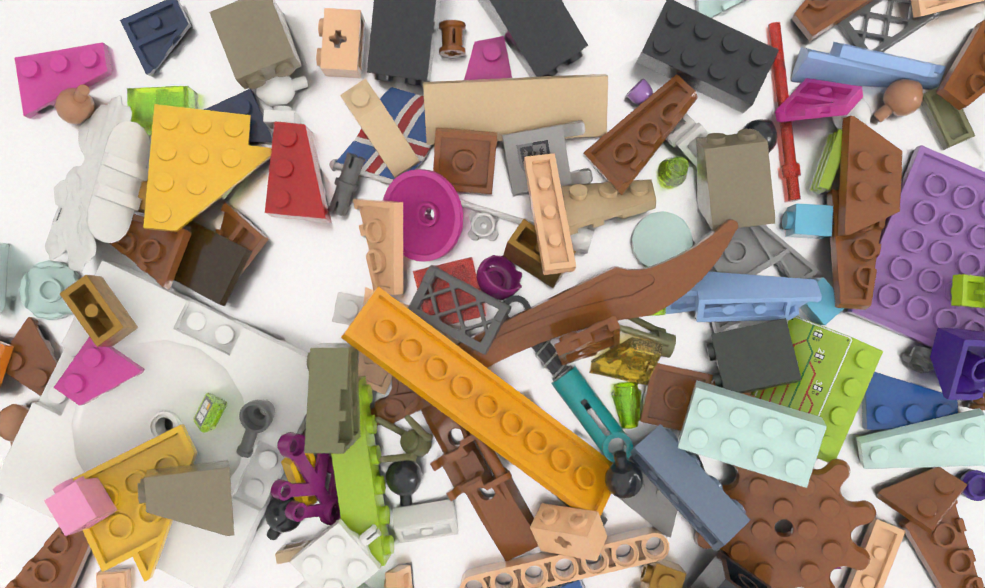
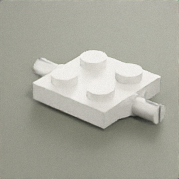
(337, 558)

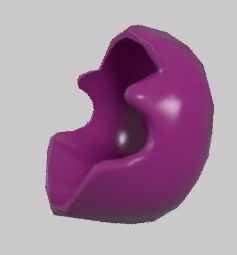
(498, 277)

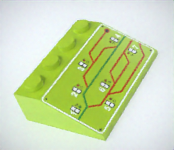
(833, 380)

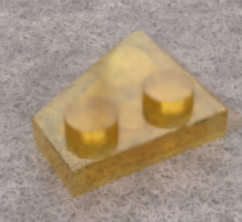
(629, 361)

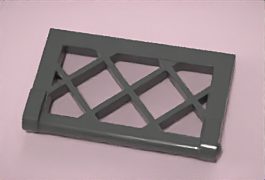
(857, 37)
(461, 334)

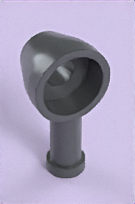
(254, 423)

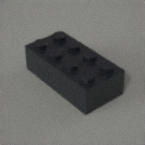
(707, 55)

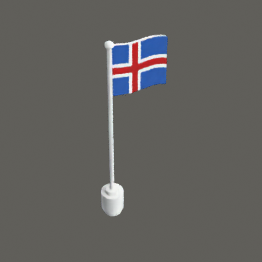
(409, 115)

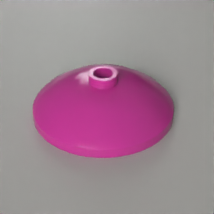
(423, 235)

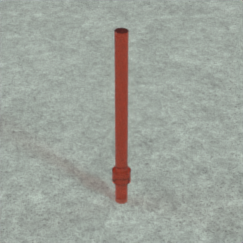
(790, 169)

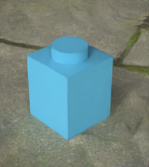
(808, 221)
(824, 310)

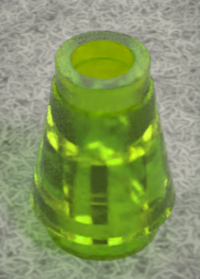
(669, 175)
(627, 403)

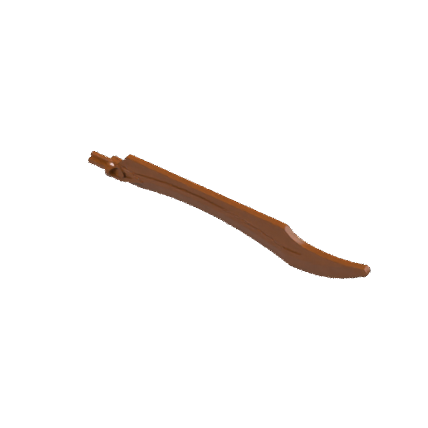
(607, 294)

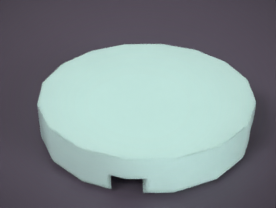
(660, 238)
(42, 287)

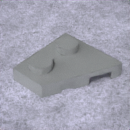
(653, 507)

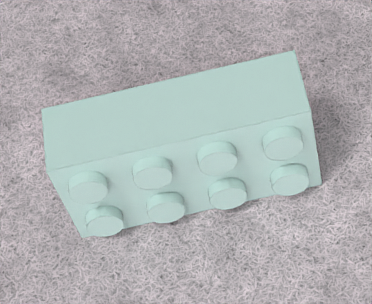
(752, 433)

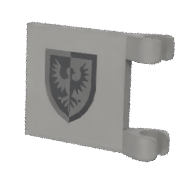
(540, 142)

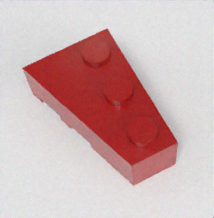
(294, 176)

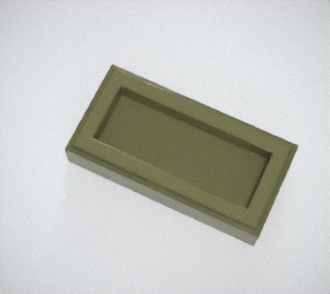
(947, 121)

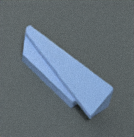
(863, 67)
(746, 297)

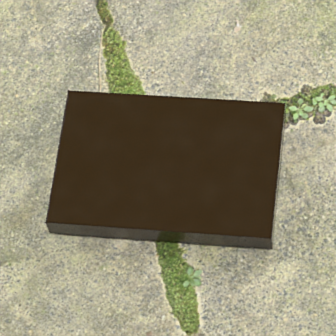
(211, 263)

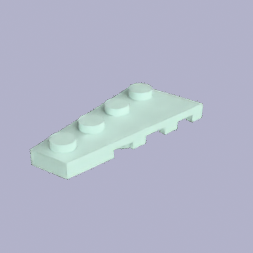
(930, 443)

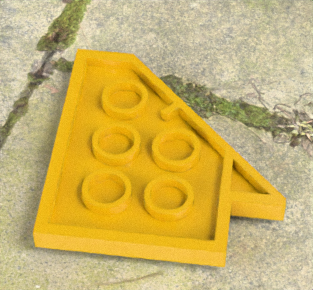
(195, 162)
(131, 529)

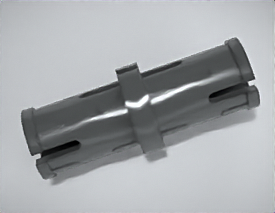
(346, 184)

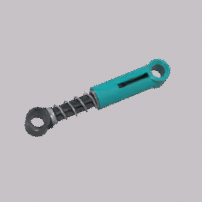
(579, 395)

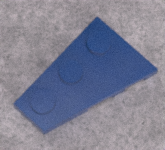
(898, 403)

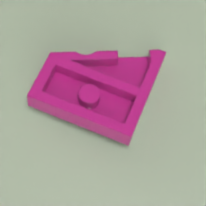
(488, 60)
(819, 100)
(95, 372)

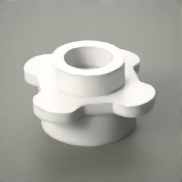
(476, 231)

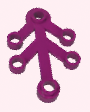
(292, 446)

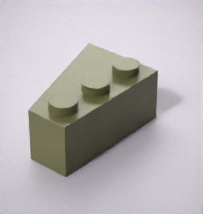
(332, 398)

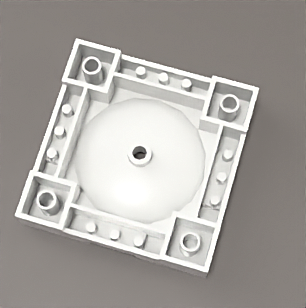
(184, 356)

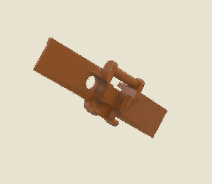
(506, 512)

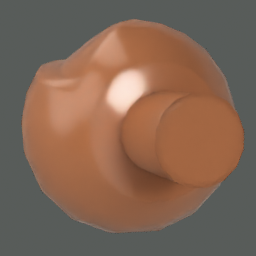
(900, 99)
(75, 104)
(11, 421)

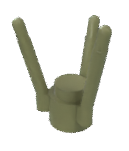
(656, 334)
(414, 442)

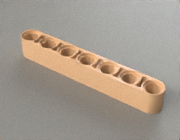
(579, 568)

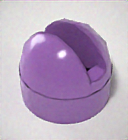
(640, 92)

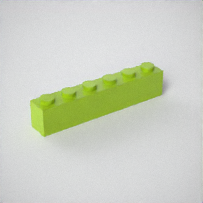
(360, 484)

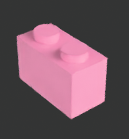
(79, 504)

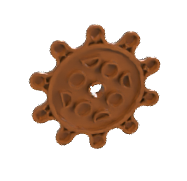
(819, 530)

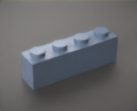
(689, 487)

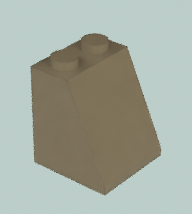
(255, 41)
(735, 179)
(191, 495)

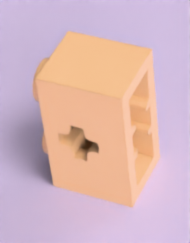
(347, 59)
(569, 531)

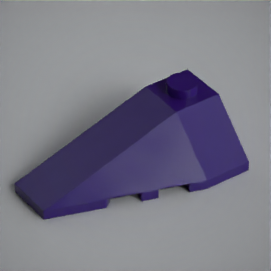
(959, 363)

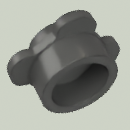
(919, 359)

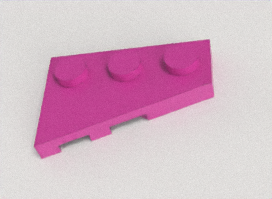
(48, 73)

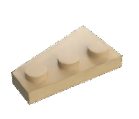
(601, 201)

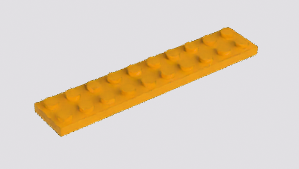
(479, 401)

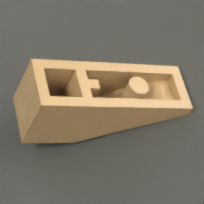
(379, 128)

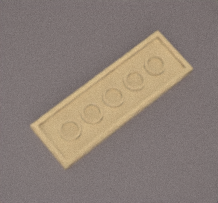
(517, 104)

